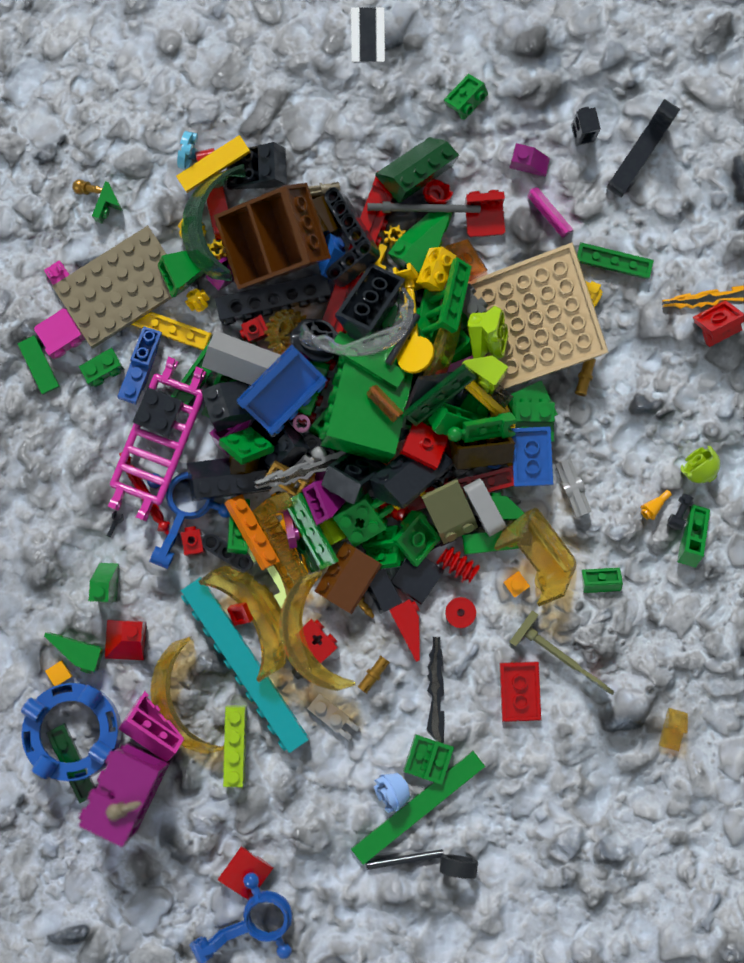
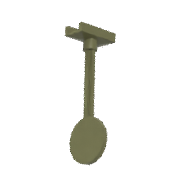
(527, 631)

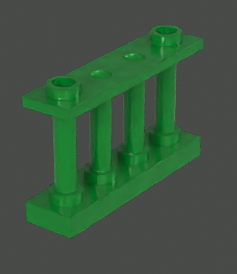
(452, 304)

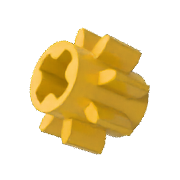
(393, 230)
(214, 246)
(197, 300)

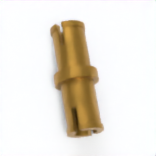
(585, 377)
(373, 674)

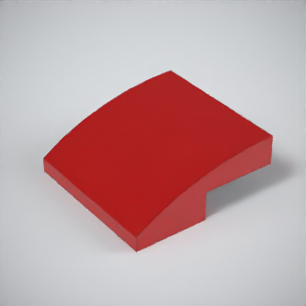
(240, 865)

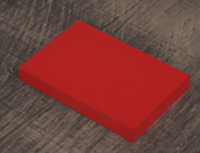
(520, 691)

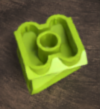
(488, 333)

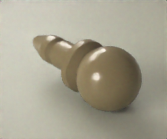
(119, 810)

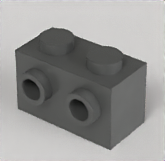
(472, 303)

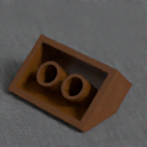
(348, 578)

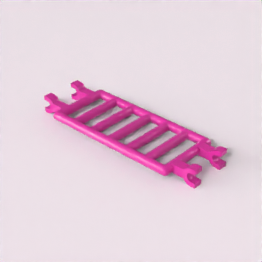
(149, 499)

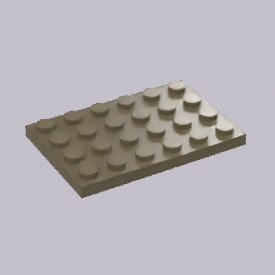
(115, 287)

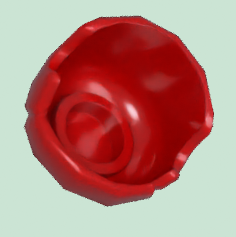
(437, 192)

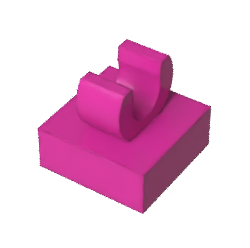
(56, 272)

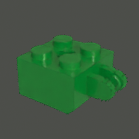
(362, 519)

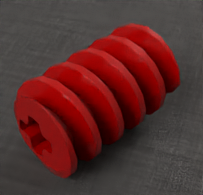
(458, 564)

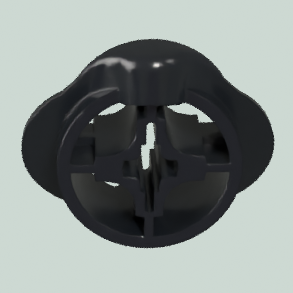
(317, 328)

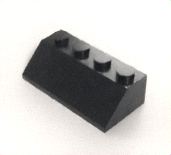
(369, 302)
(213, 479)
(406, 479)

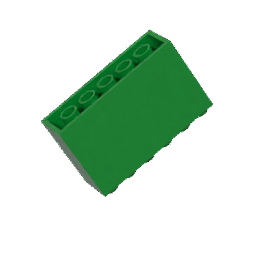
(355, 421)

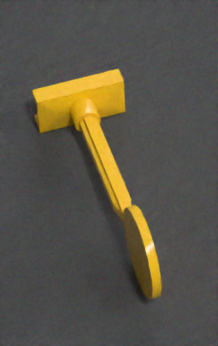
(417, 350)

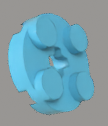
(187, 152)

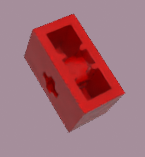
(328, 644)

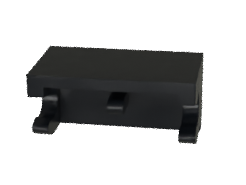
(383, 592)

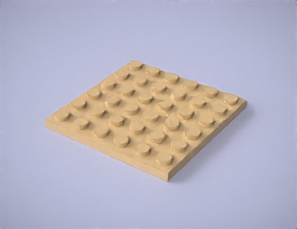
(545, 313)

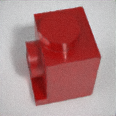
(255, 336)
(196, 547)

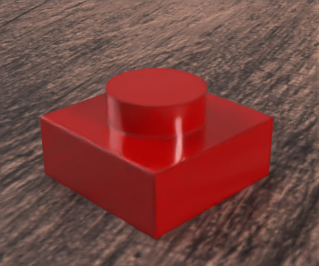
(240, 613)

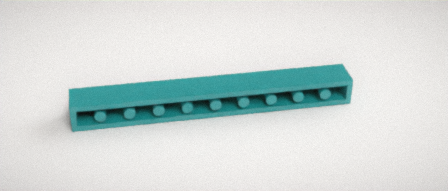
(246, 666)

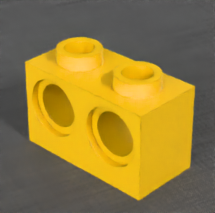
(435, 269)

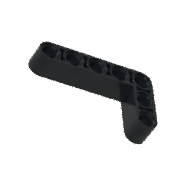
(643, 148)
(364, 248)

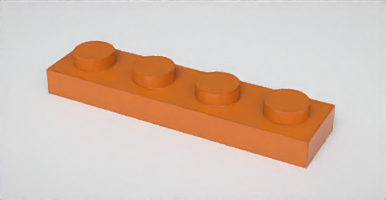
(252, 532)

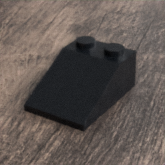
(426, 383)
(223, 405)
(351, 476)

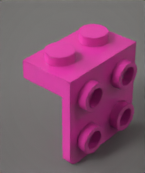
(59, 334)

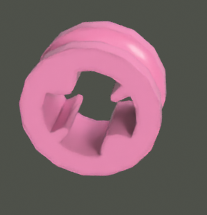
(301, 429)

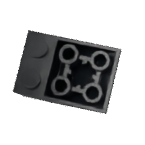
(263, 167)
(288, 445)

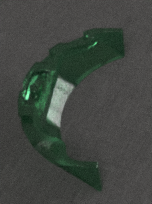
(192, 225)

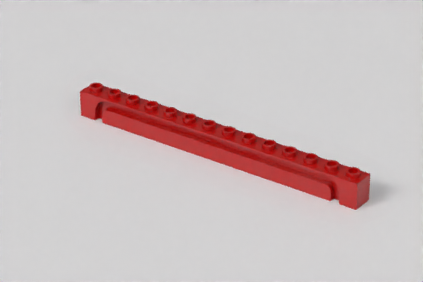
(374, 223)

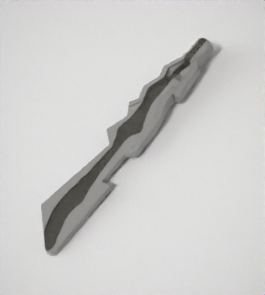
(298, 471)

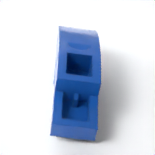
(140, 365)

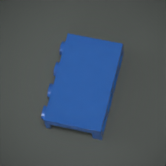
(282, 390)

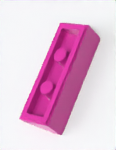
(549, 212)

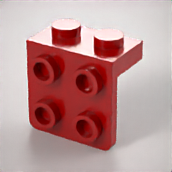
(490, 219)

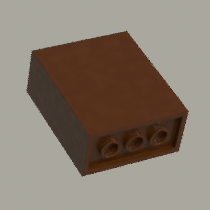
(272, 235)

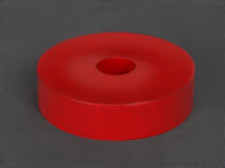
(469, 612)

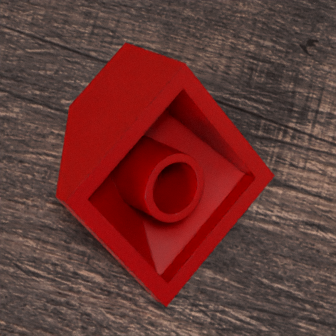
(125, 640)

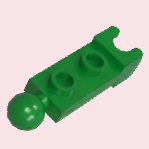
(484, 428)

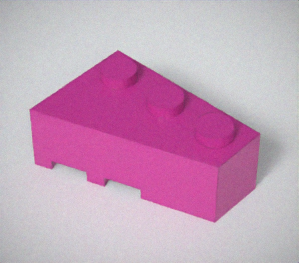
(151, 729)

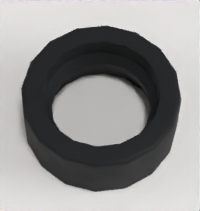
(458, 866)

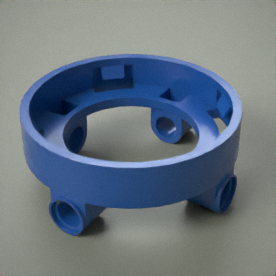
(38, 708)

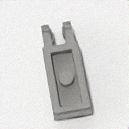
(332, 716)

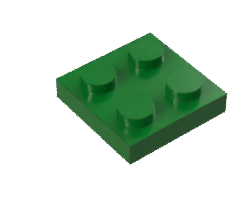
(246, 445)

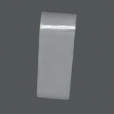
(484, 507)

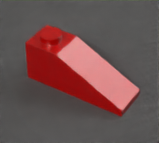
(408, 623)

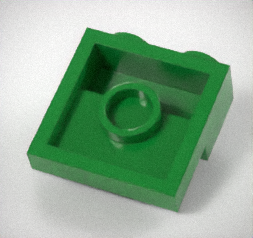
(535, 414)
(416, 537)

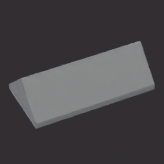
(237, 358)

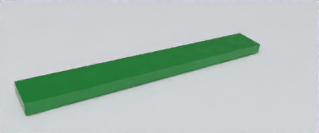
(417, 808)

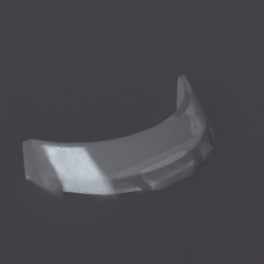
(373, 343)

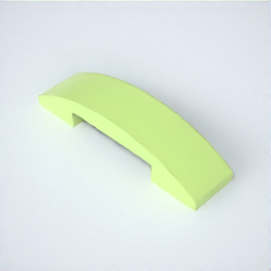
(280, 597)

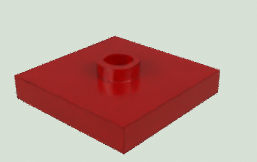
(424, 445)

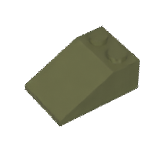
(450, 511)

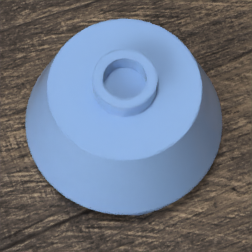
(392, 791)

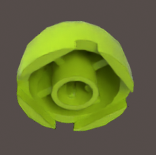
(702, 465)

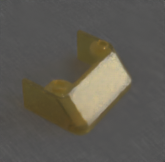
(544, 551)

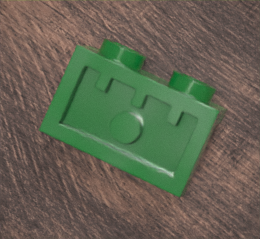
(466, 96)
(101, 367)

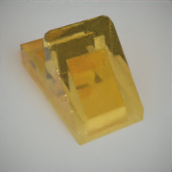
(674, 726)

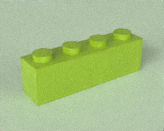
(235, 745)

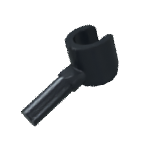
(114, 524)

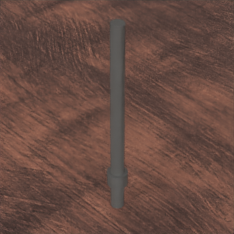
(387, 207)

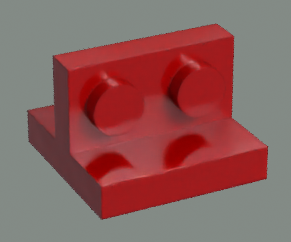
(719, 322)

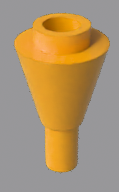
(651, 509)

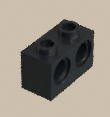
(585, 126)

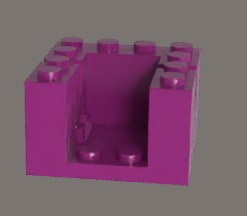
(129, 777)

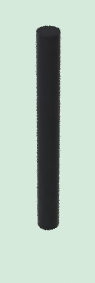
(404, 859)

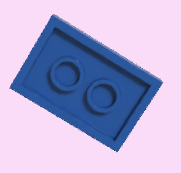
(532, 457)

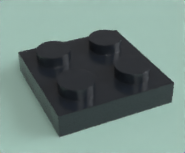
(158, 412)

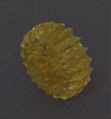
(288, 319)

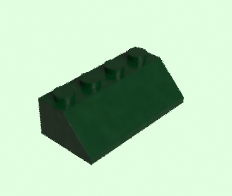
(417, 167)

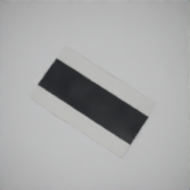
(367, 34)

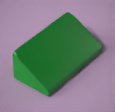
(601, 580)

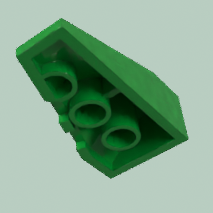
(415, 243)

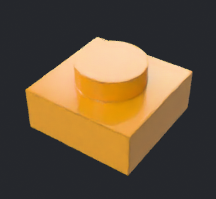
(516, 584)

